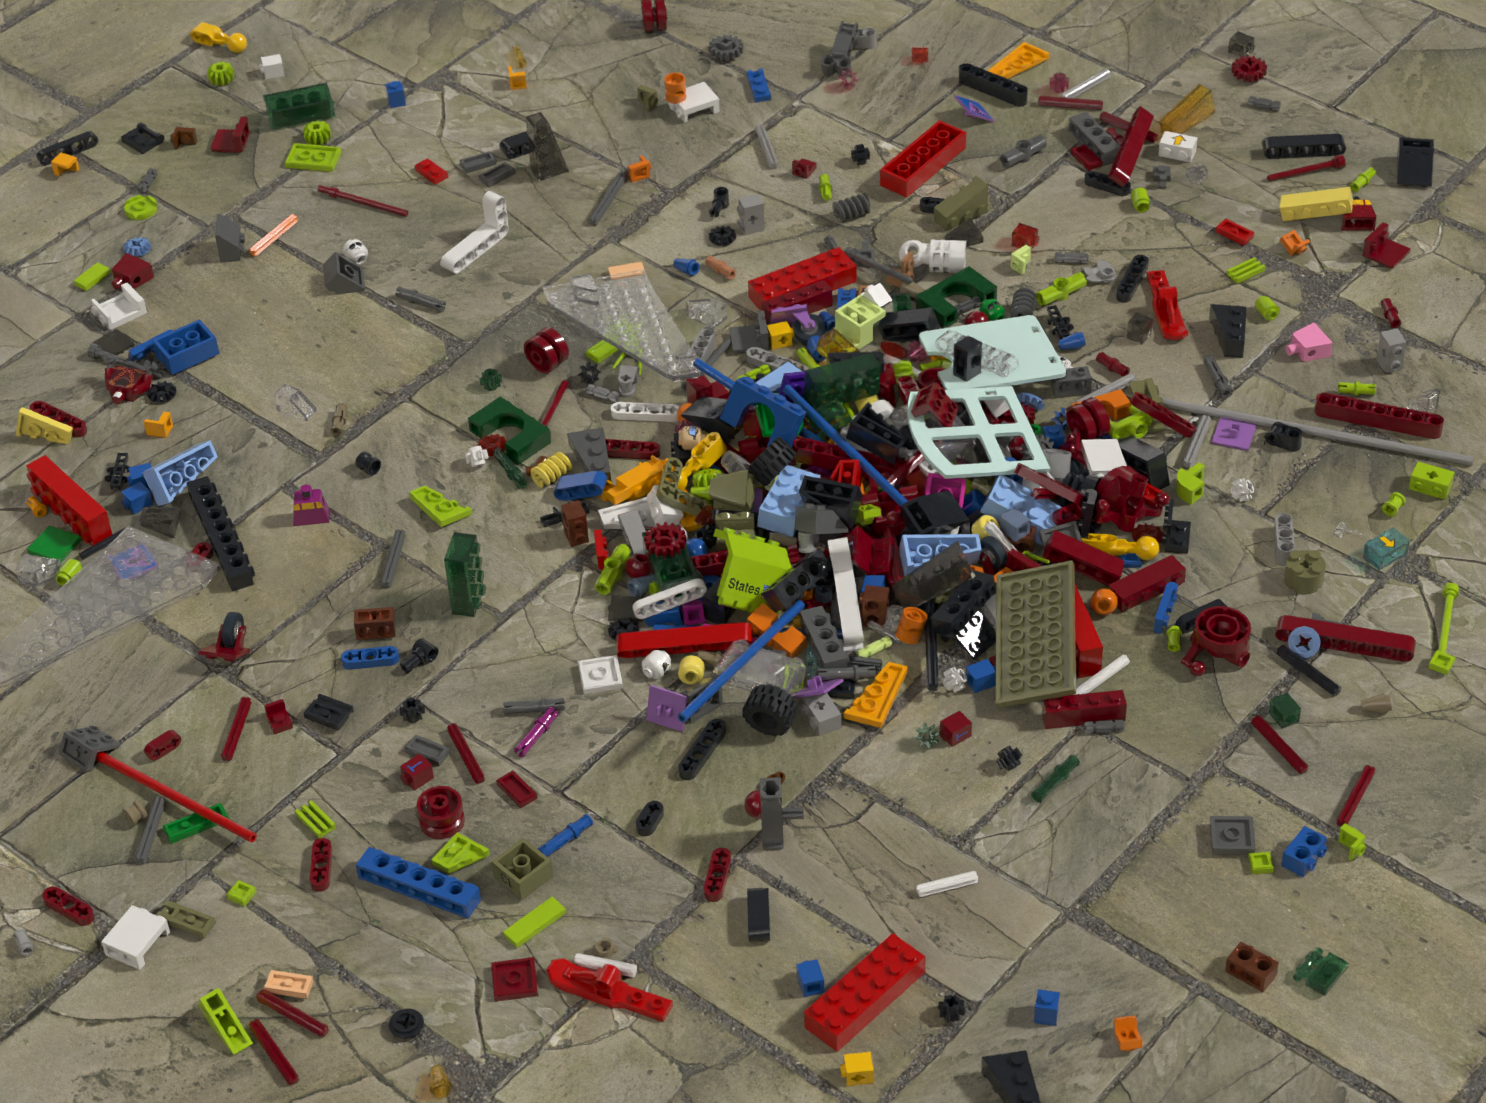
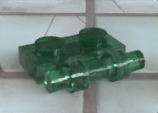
(830, 412)
(1325, 975)

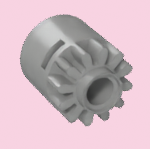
(1059, 463)

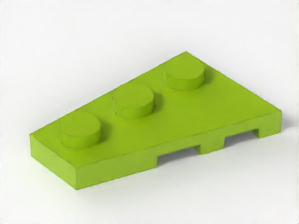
(437, 507)

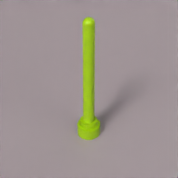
(1450, 593)

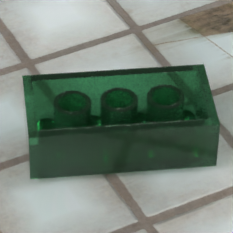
(299, 106)
(843, 380)
(671, 570)
(464, 574)

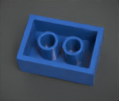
(185, 346)

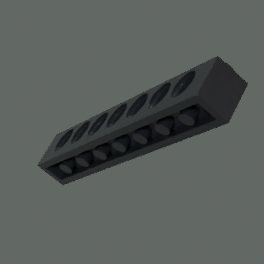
(220, 533)

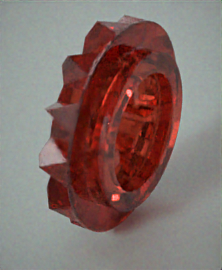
(893, 349)
(500, 443)
(1140, 530)

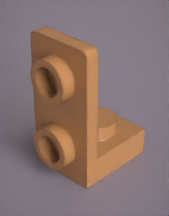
(906, 268)

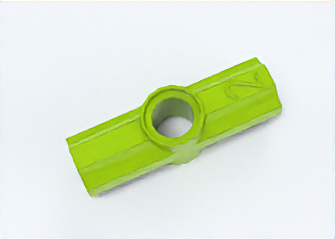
(1061, 289)
(613, 569)

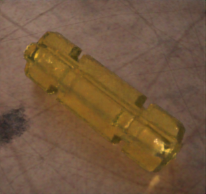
(518, 55)

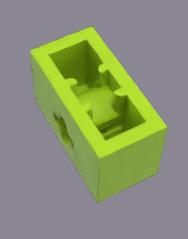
(1431, 480)

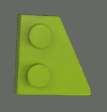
(459, 853)

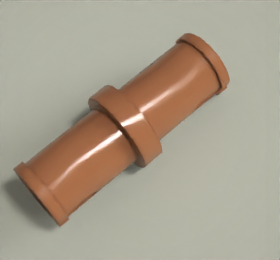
(720, 267)

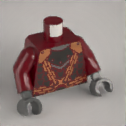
(127, 382)

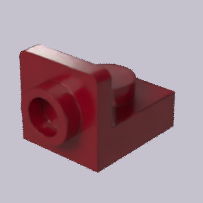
(803, 168)
(887, 382)
(278, 716)

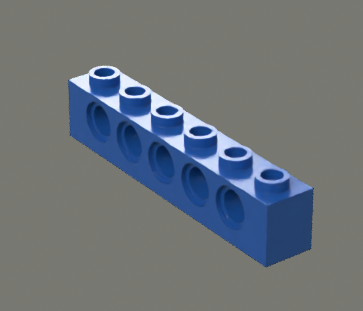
(418, 882)

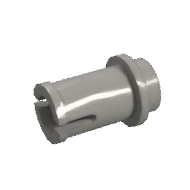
(25, 946)

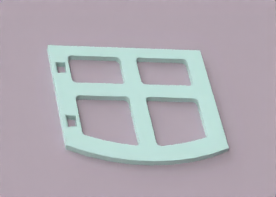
(982, 430)

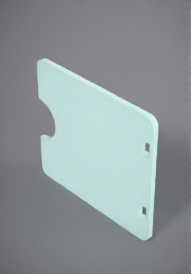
(1008, 335)

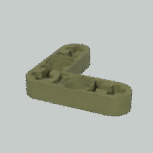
(672, 490)

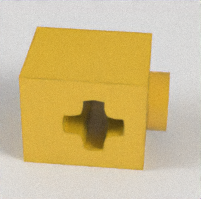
(780, 335)
(857, 1069)

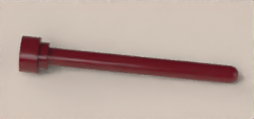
(1336, 162)

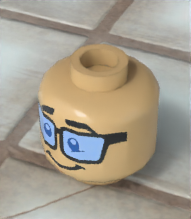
(690, 437)

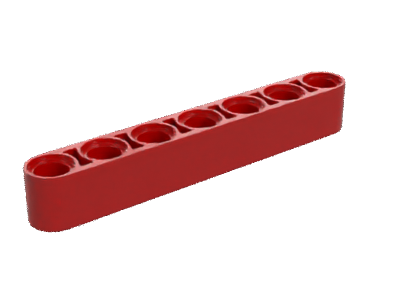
(682, 639)

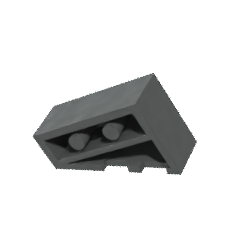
(590, 450)

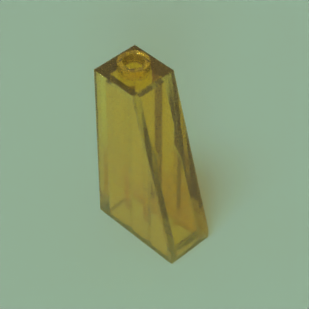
(1189, 111)

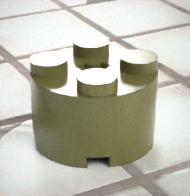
(1304, 571)

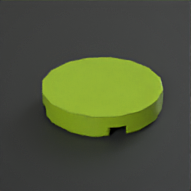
(140, 207)

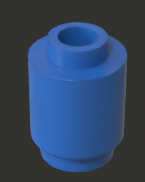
(812, 345)

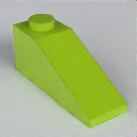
(224, 1021)

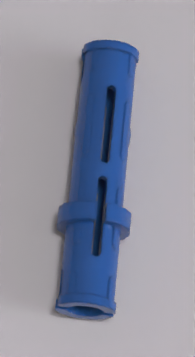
(571, 832)

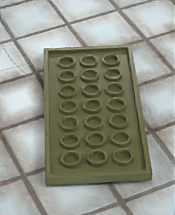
(1035, 634)

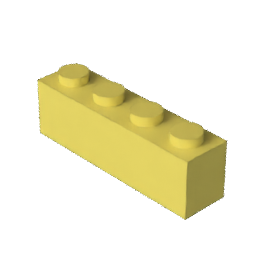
(1316, 204)

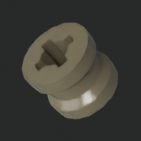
(134, 813)

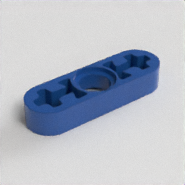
(355, 654)

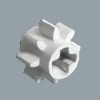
(476, 456)
(1242, 490)
(954, 679)

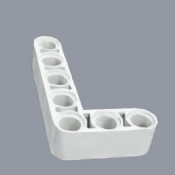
(481, 239)
(846, 590)

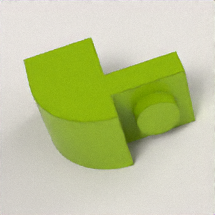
(1190, 484)

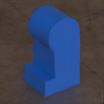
(668, 616)

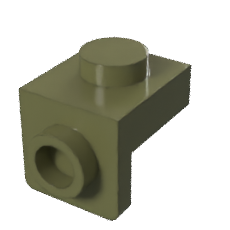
(647, 96)

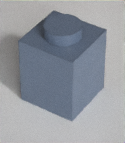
(1014, 524)

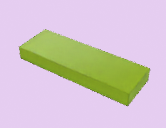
(534, 922)

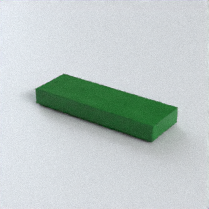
(191, 825)

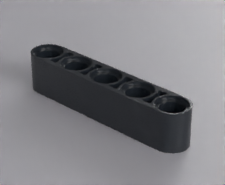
(993, 84)
(1303, 146)

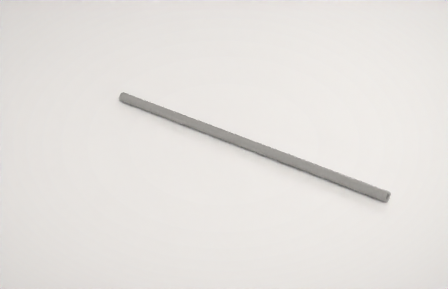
(1320, 432)

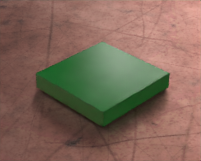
(54, 544)

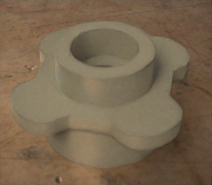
(604, 949)

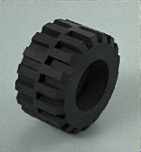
(771, 461)
(770, 710)

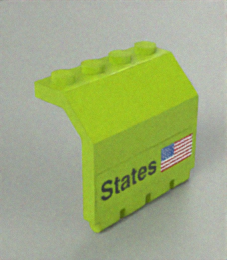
(749, 569)

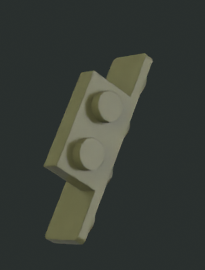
(1151, 391)

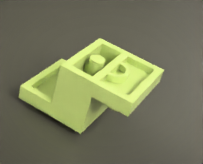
(857, 319)

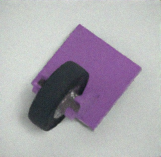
(803, 323)

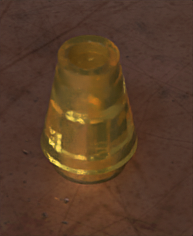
(439, 1082)

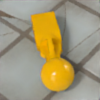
(210, 35)
(702, 457)
(1145, 547)

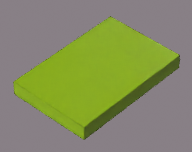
(313, 157)

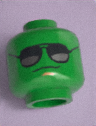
(992, 309)

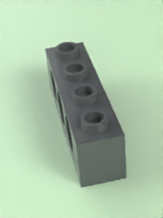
(1093, 135)
(823, 638)

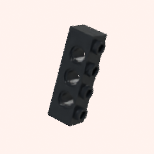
(797, 580)
(963, 604)

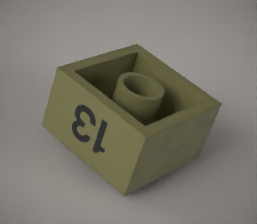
(522, 868)

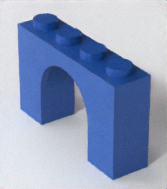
(745, 392)

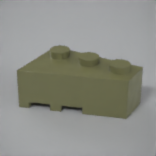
(966, 204)

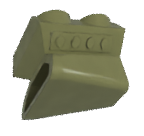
(733, 491)
(740, 522)

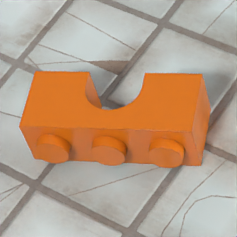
(1115, 404)
(790, 641)

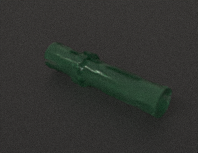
(512, 471)
(1060, 773)

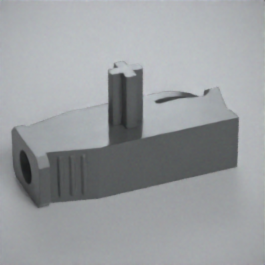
(773, 814)

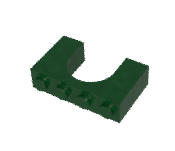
(965, 282)
(504, 414)

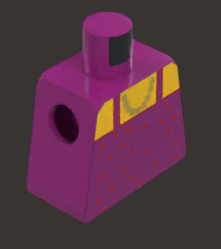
(309, 507)

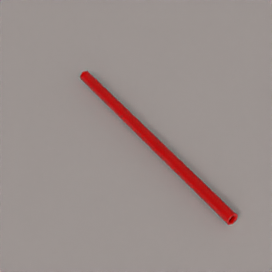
(176, 797)

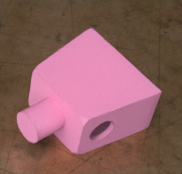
(1310, 343)

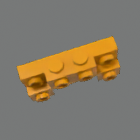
(634, 482)

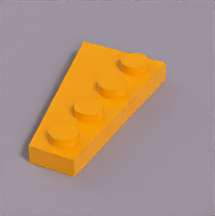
(1019, 60)
(878, 697)

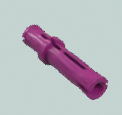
(540, 726)

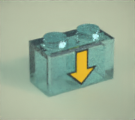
(1386, 548)

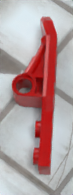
(1166, 306)
(606, 988)

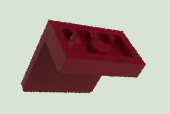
(232, 140)
(1383, 250)
(935, 399)
(872, 555)

